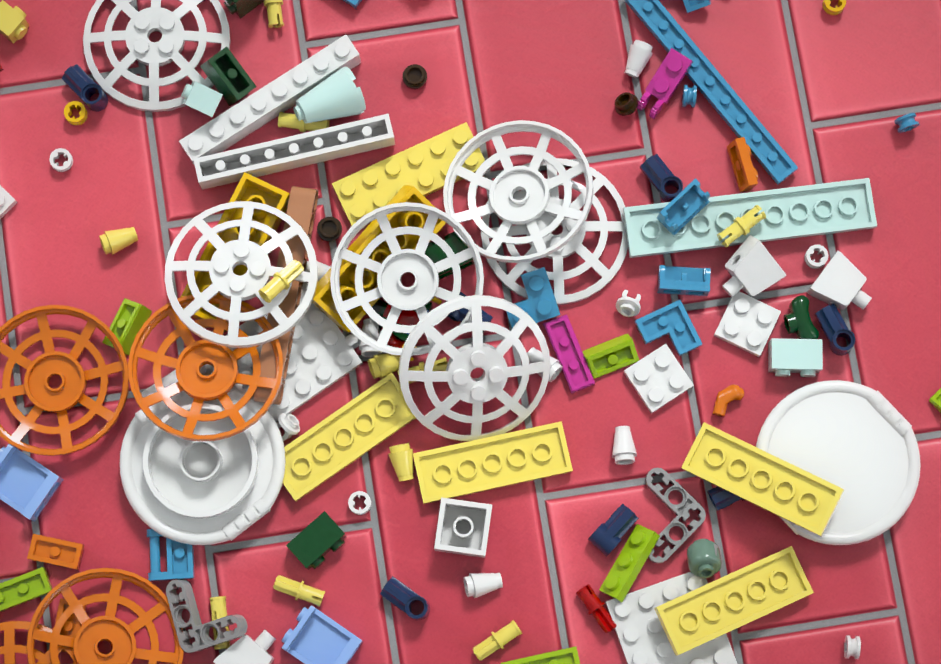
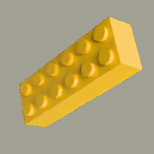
(251, 190)
(323, 295)

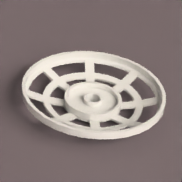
(153, 53)
(515, 179)
(572, 246)
(395, 266)
(241, 287)
(469, 357)

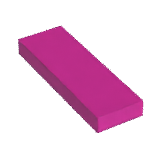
(569, 353)

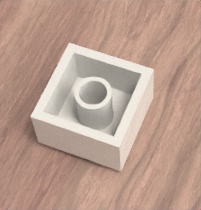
(463, 527)

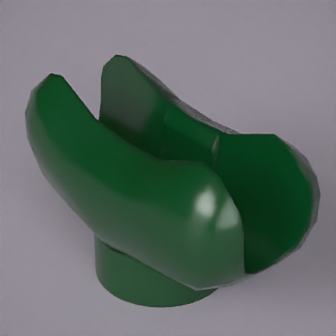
(799, 319)

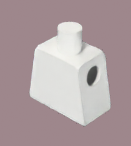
(752, 269)
(840, 284)
(248, 651)

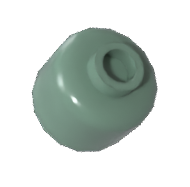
(704, 558)

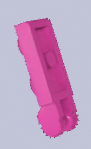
(665, 81)

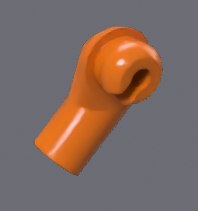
(725, 396)

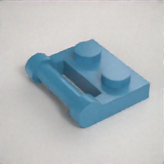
(179, 559)

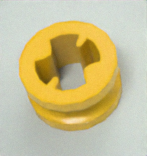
(833, 11)
(83, 113)

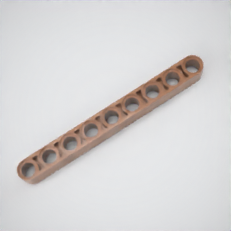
(302, 209)

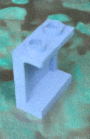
(25, 482)
(320, 639)

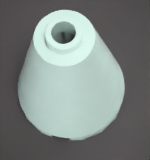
(331, 99)

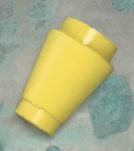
(116, 240)
(383, 365)
(402, 461)

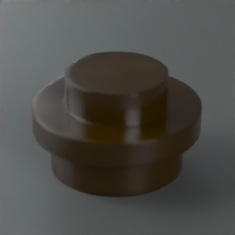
(414, 76)
(626, 103)
(329, 229)

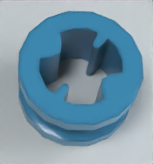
(689, 96)
(906, 122)

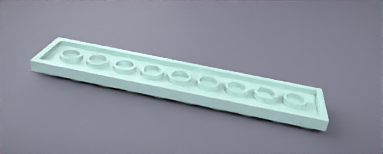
(788, 212)

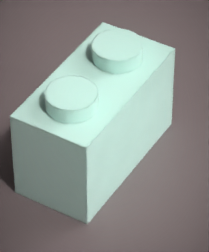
(201, 98)
(795, 356)

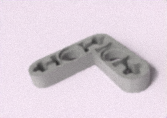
(679, 510)
(199, 631)

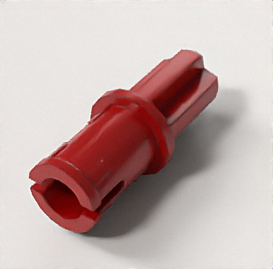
(596, 608)

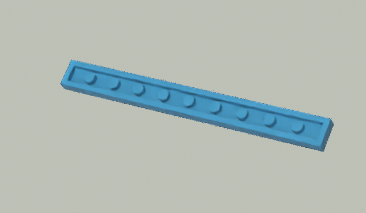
(716, 89)

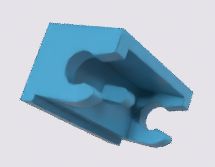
(683, 207)
(684, 280)

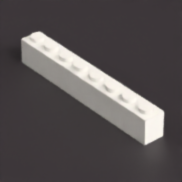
(269, 101)
(294, 151)

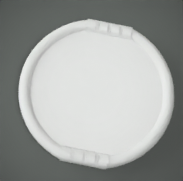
(853, 442)
(207, 487)

